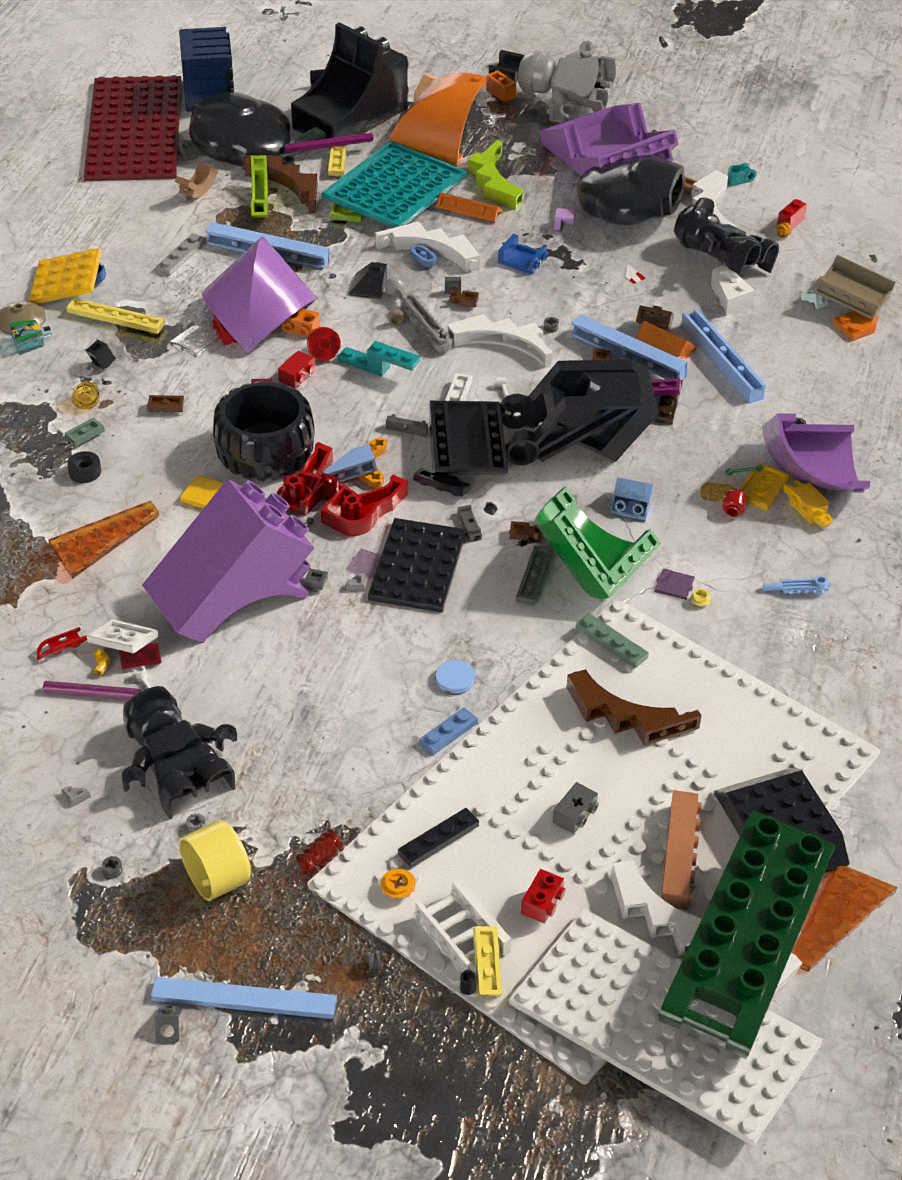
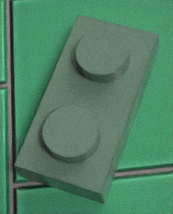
(84, 432)

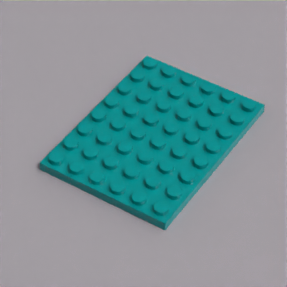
(394, 184)

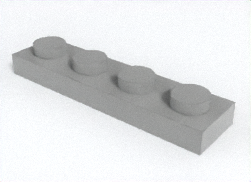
(181, 254)

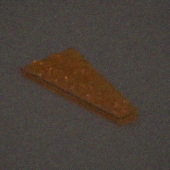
(91, 542)
(839, 910)

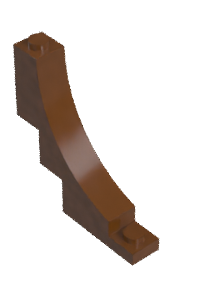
(289, 175)
(649, 722)

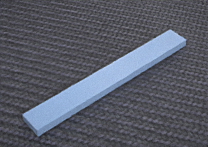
(244, 998)

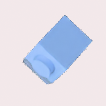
(353, 464)

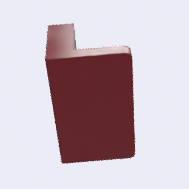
(145, 656)

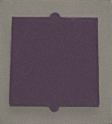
(365, 562)
(674, 584)

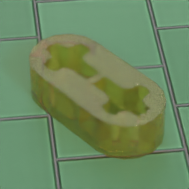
(716, 491)

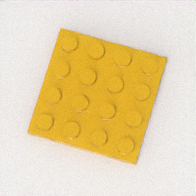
(65, 276)

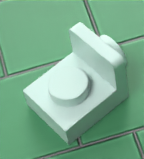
(818, 300)

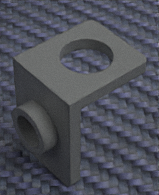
(167, 1015)

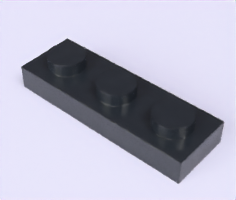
(441, 482)

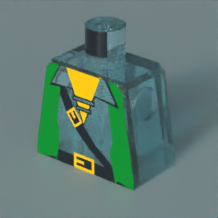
(28, 335)

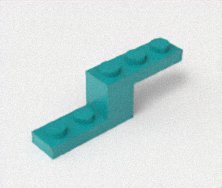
(378, 358)

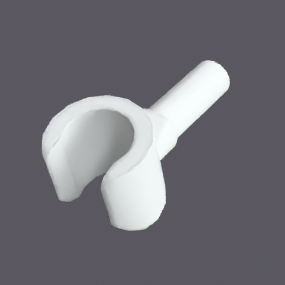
(501, 382)
(142, 677)

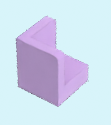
(563, 216)

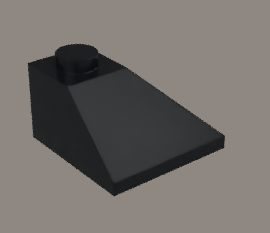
(370, 281)

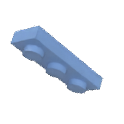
(448, 731)

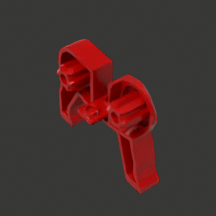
(345, 510)

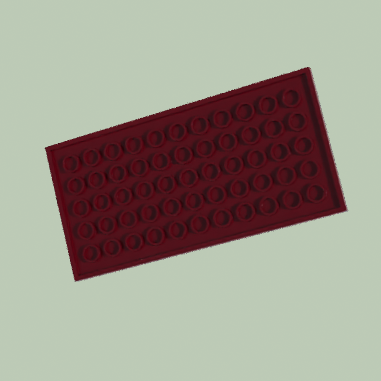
(134, 128)

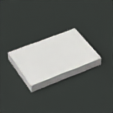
(122, 636)

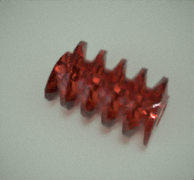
(320, 851)

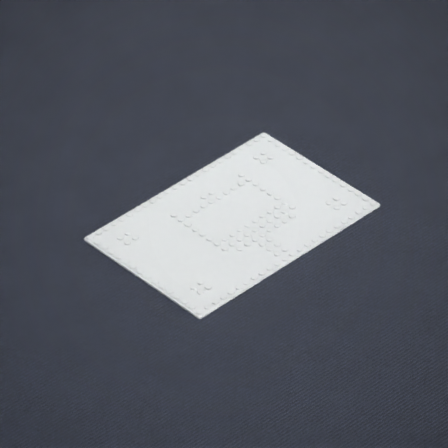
(524, 764)

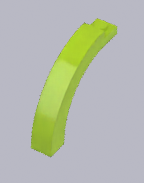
(259, 200)

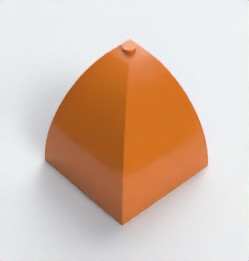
(439, 116)

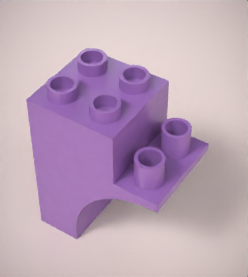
(230, 557)

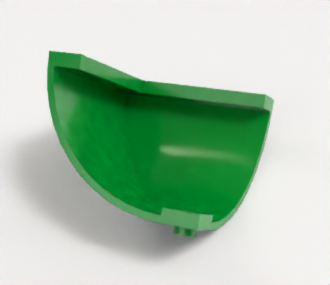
(590, 553)

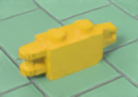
(809, 503)

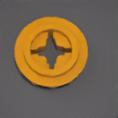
(393, 877)

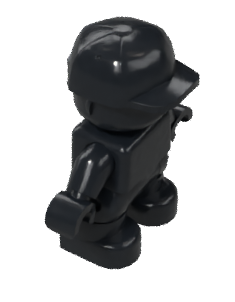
(702, 231)
(173, 747)

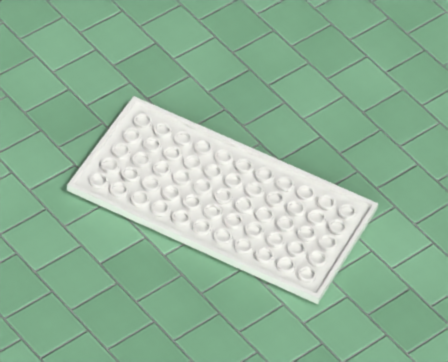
(607, 997)

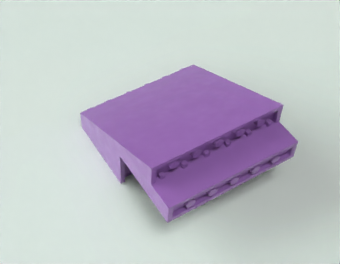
(606, 137)

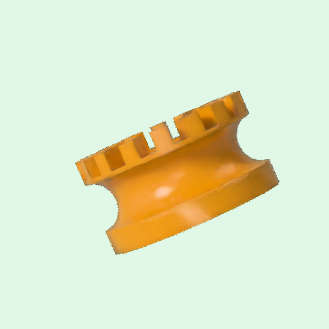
(783, 229)

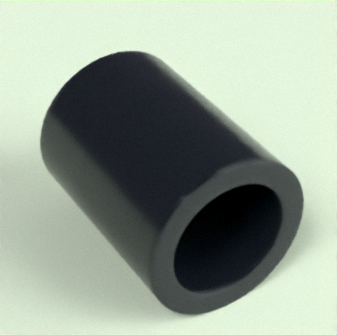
(467, 982)

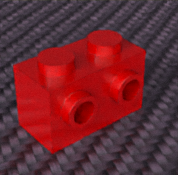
(542, 896)

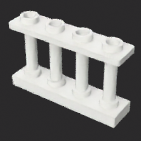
(471, 909)

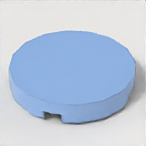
(455, 676)

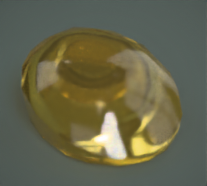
(85, 395)

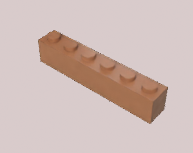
(679, 850)

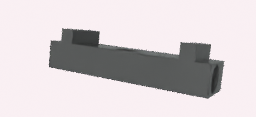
(407, 426)
(469, 523)

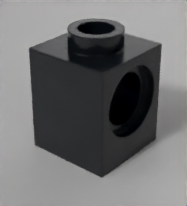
(100, 354)

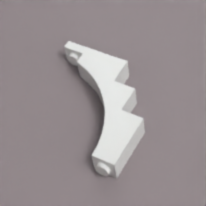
(456, 249)
(639, 900)

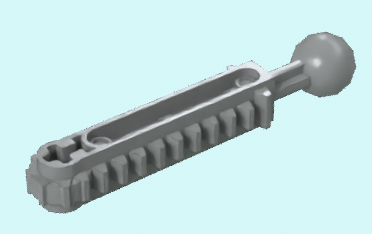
(419, 315)

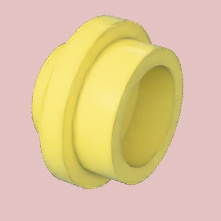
(700, 597)

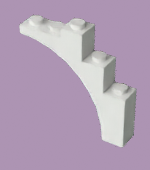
(711, 187)
(481, 330)

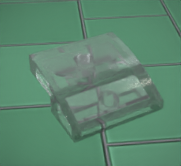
(194, 340)

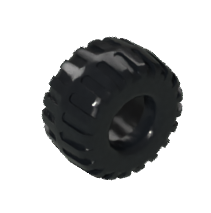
(263, 430)

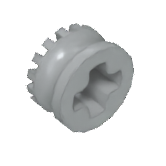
(191, 820)

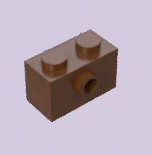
(655, 316)

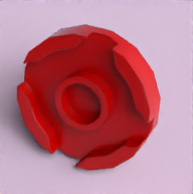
(323, 343)

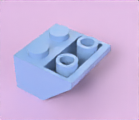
(632, 498)

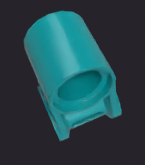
(740, 174)

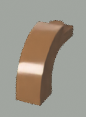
(199, 183)

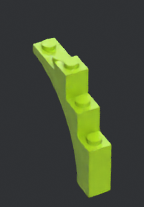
(494, 185)

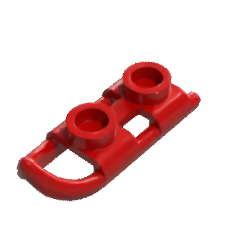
(57, 647)

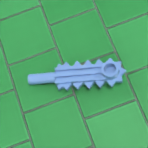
(799, 586)

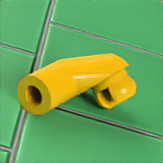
(103, 661)

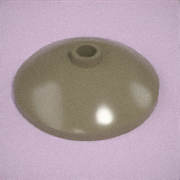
(20, 311)

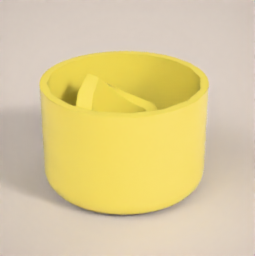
(215, 859)

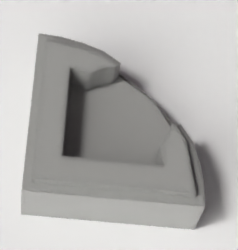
(356, 583)
(75, 795)

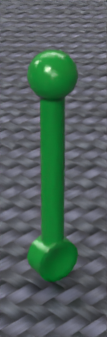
(729, 471)

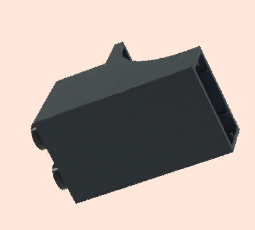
(357, 89)

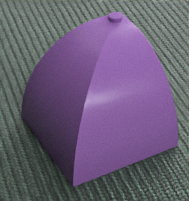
(256, 294)
(813, 452)

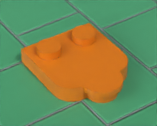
(855, 325)

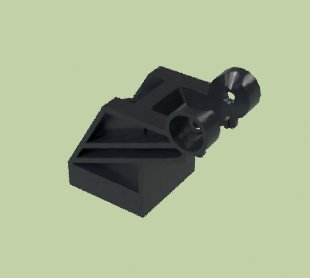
(584, 404)

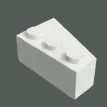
(731, 290)

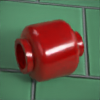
(734, 502)

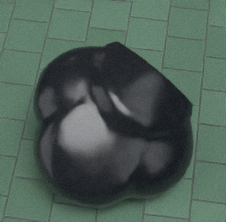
(236, 126)
(632, 190)

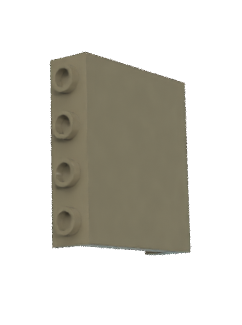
(854, 287)

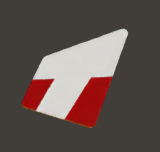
(633, 275)

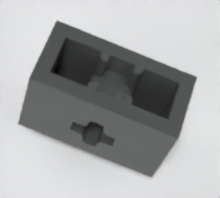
(575, 808)

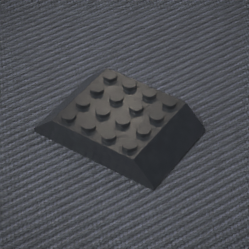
(467, 438)
(789, 799)

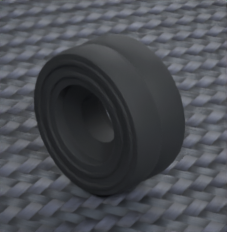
(83, 459)

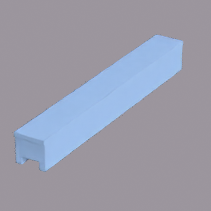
(288, 249)
(629, 348)
(723, 356)

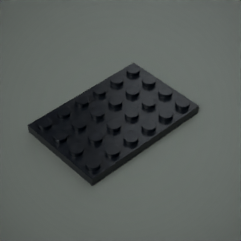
(417, 565)

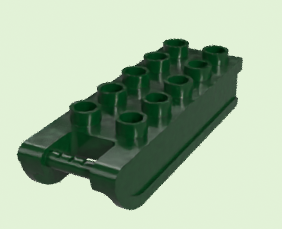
(748, 930)

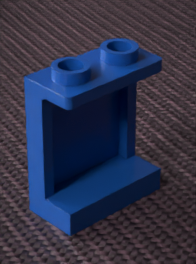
(521, 256)

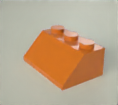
(665, 341)

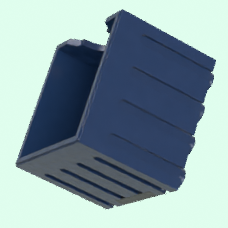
(205, 63)

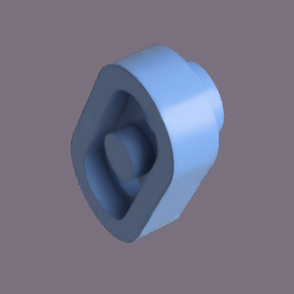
(423, 255)

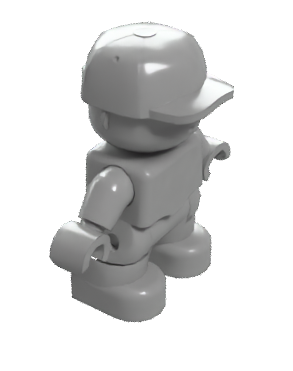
(571, 79)

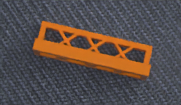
(468, 207)

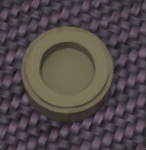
(396, 317)

